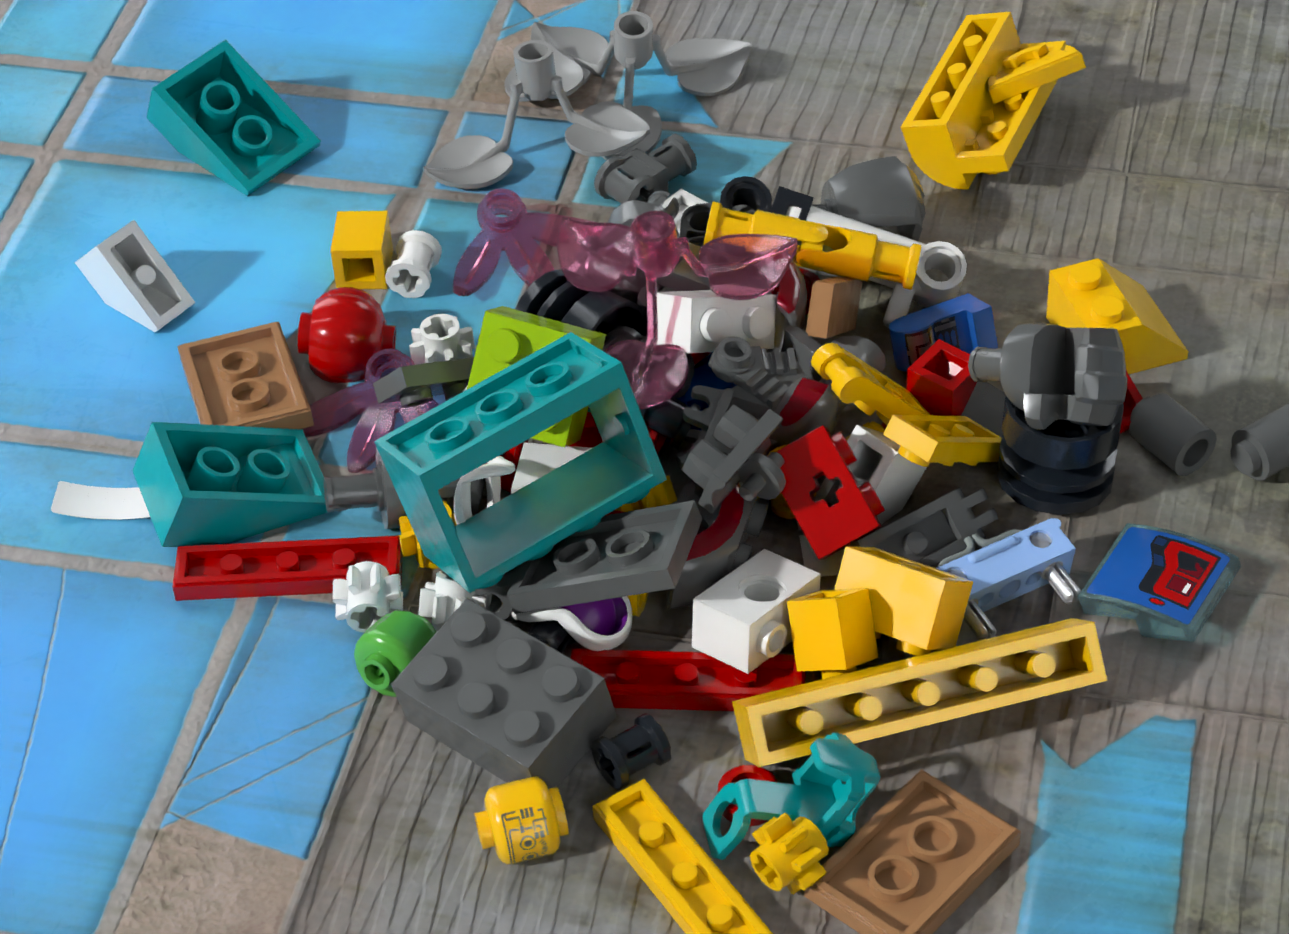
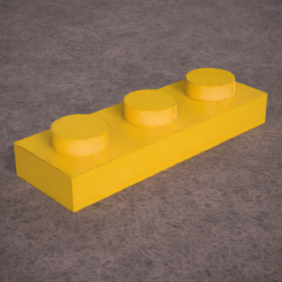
(942, 439)

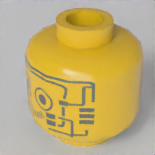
(522, 820)

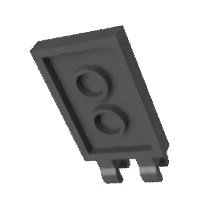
(614, 559)

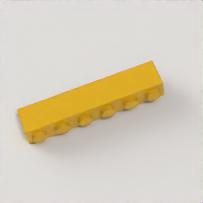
(920, 690)

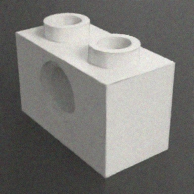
(747, 613)

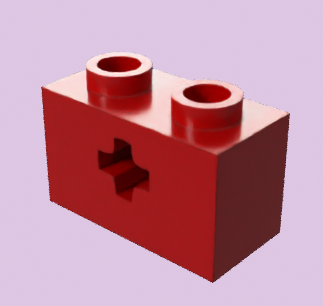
(824, 525)

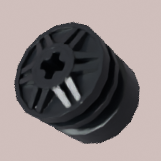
(601, 312)
(1059, 466)

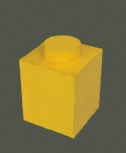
(361, 249)
(832, 631)

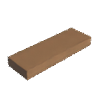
(833, 306)

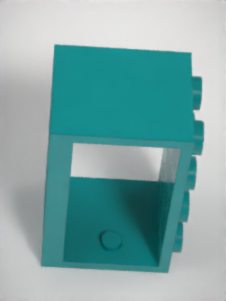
(495, 419)

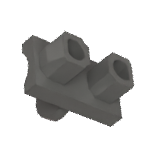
(745, 463)

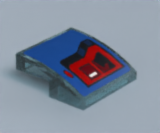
(1160, 581)

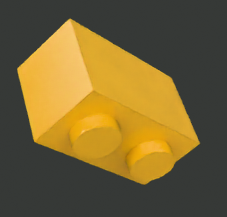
(907, 598)

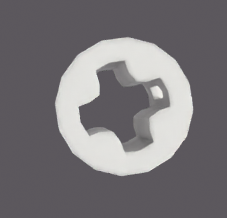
(411, 271)

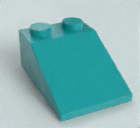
(229, 120)
(226, 481)

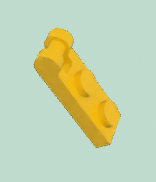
(863, 385)

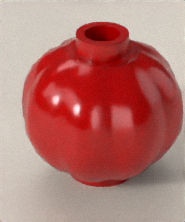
(344, 334)

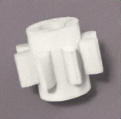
(441, 340)
(366, 595)
(444, 597)

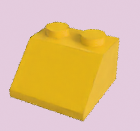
(1103, 297)

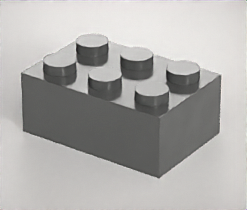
(504, 698)

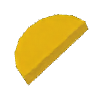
(1032, 69)

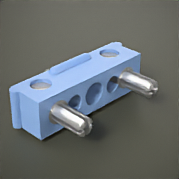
(1012, 567)

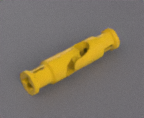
(854, 254)

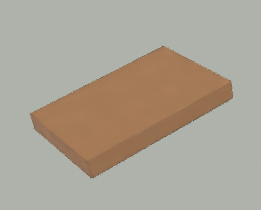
(246, 380)
(914, 861)

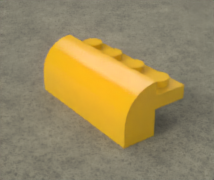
(955, 124)

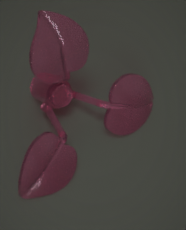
(601, 253)

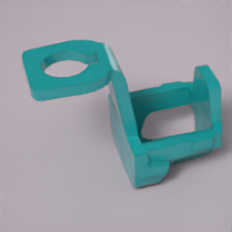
(816, 795)

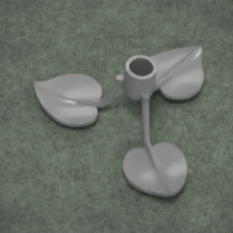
(700, 64)
(537, 75)

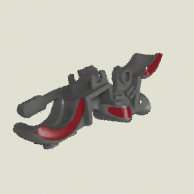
(764, 381)

